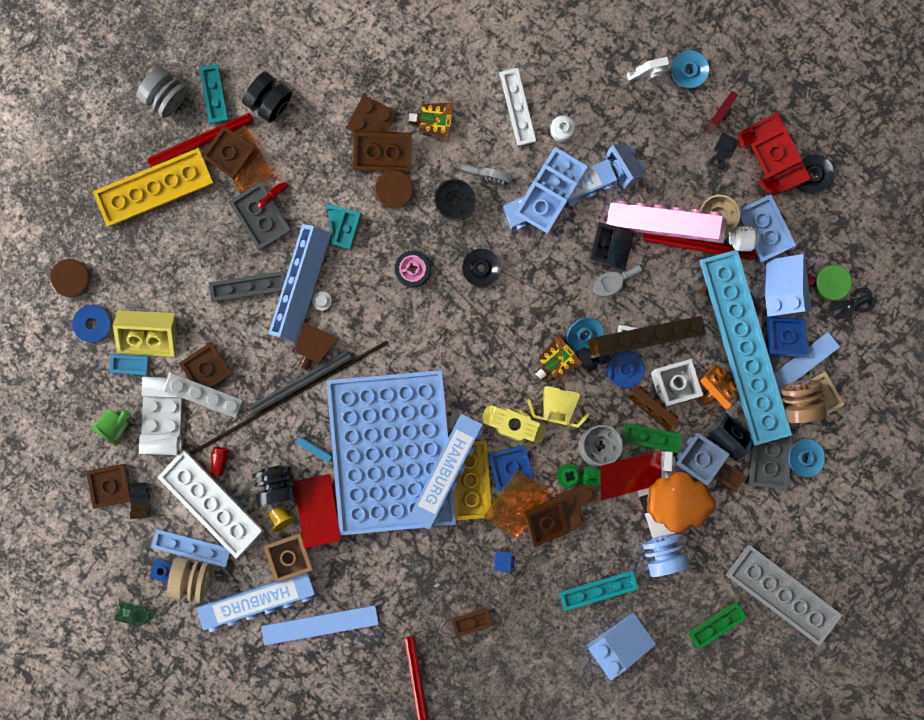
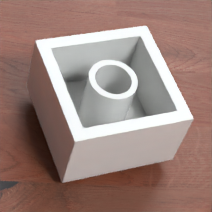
(676, 383)

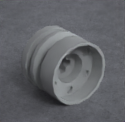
(161, 92)
(608, 438)

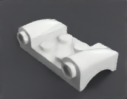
(160, 419)

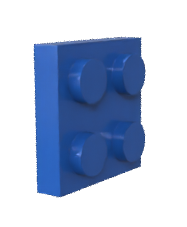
(787, 337)
(506, 463)

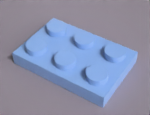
(768, 222)

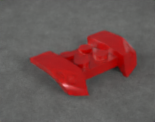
(775, 154)

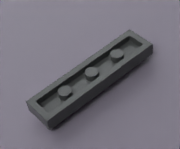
(247, 286)

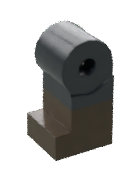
(140, 500)

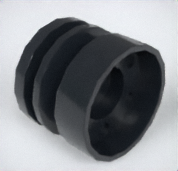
(446, 193)
(274, 485)

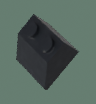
(731, 437)

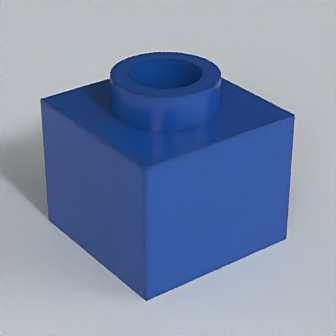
(504, 560)
(161, 563)

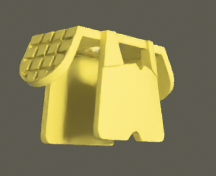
(558, 406)
(500, 419)

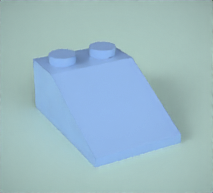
(625, 164)
(787, 286)
(621, 646)

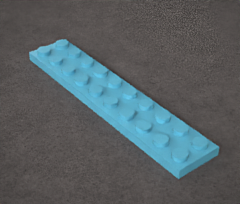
(745, 347)

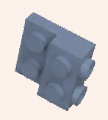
(701, 458)

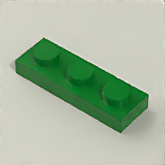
(652, 438)
(717, 625)

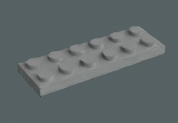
(783, 595)

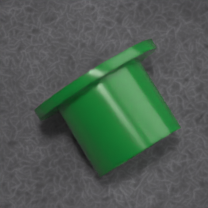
(568, 475)

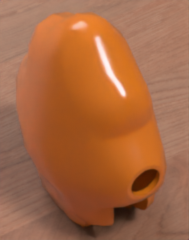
(679, 502)

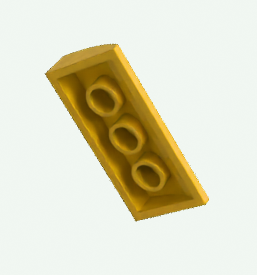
(472, 489)

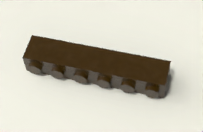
(646, 337)

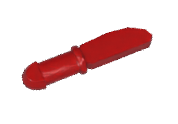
(276, 190)

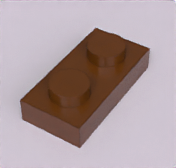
(730, 477)
(471, 622)

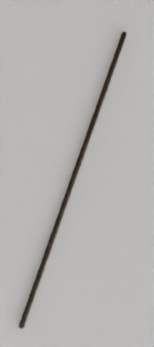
(288, 397)

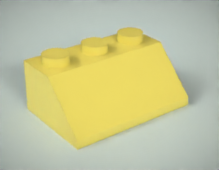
(145, 333)

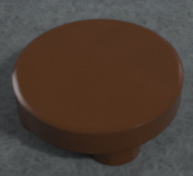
(394, 189)
(69, 278)

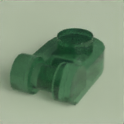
(138, 615)

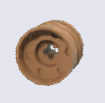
(804, 401)

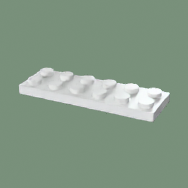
(210, 504)

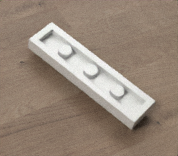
(517, 107)
(202, 395)

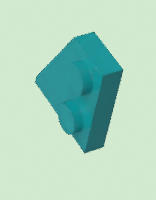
(343, 225)

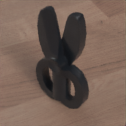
(849, 306)

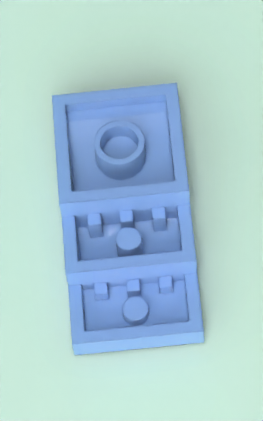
(551, 190)

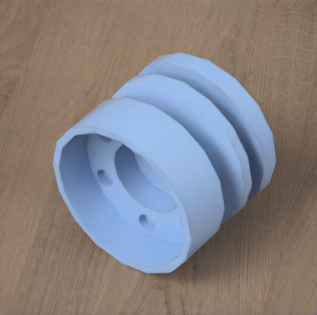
(666, 556)

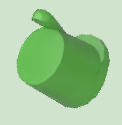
(112, 425)

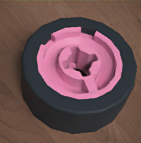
(409, 259)

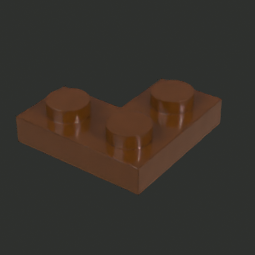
(572, 502)

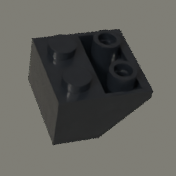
(611, 246)

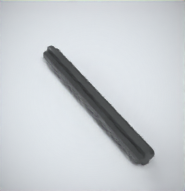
(300, 382)

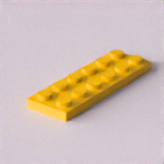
(153, 187)

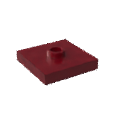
(722, 113)

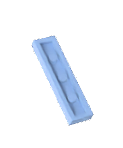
(190, 547)

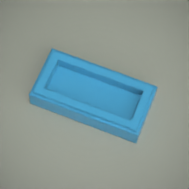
(129, 364)
(314, 449)

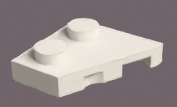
(652, 68)

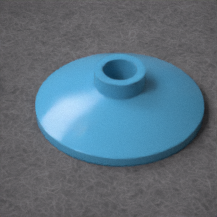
(694, 61)
(592, 329)
(814, 458)

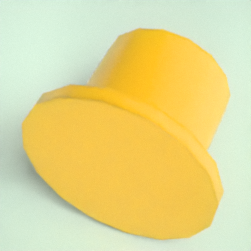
(280, 518)

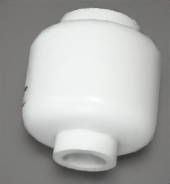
(562, 128)
(744, 238)

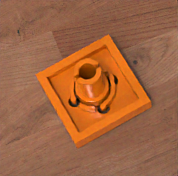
(719, 387)

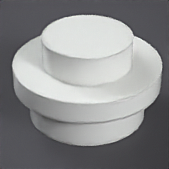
(322, 301)

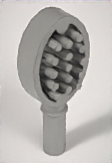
(489, 174)
(611, 282)

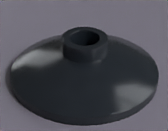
(825, 172)
(485, 258)

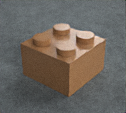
(288, 557)

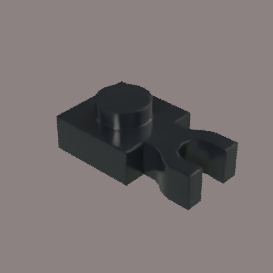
(725, 148)

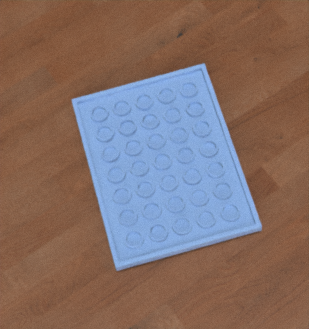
(385, 447)

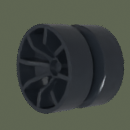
(267, 97)

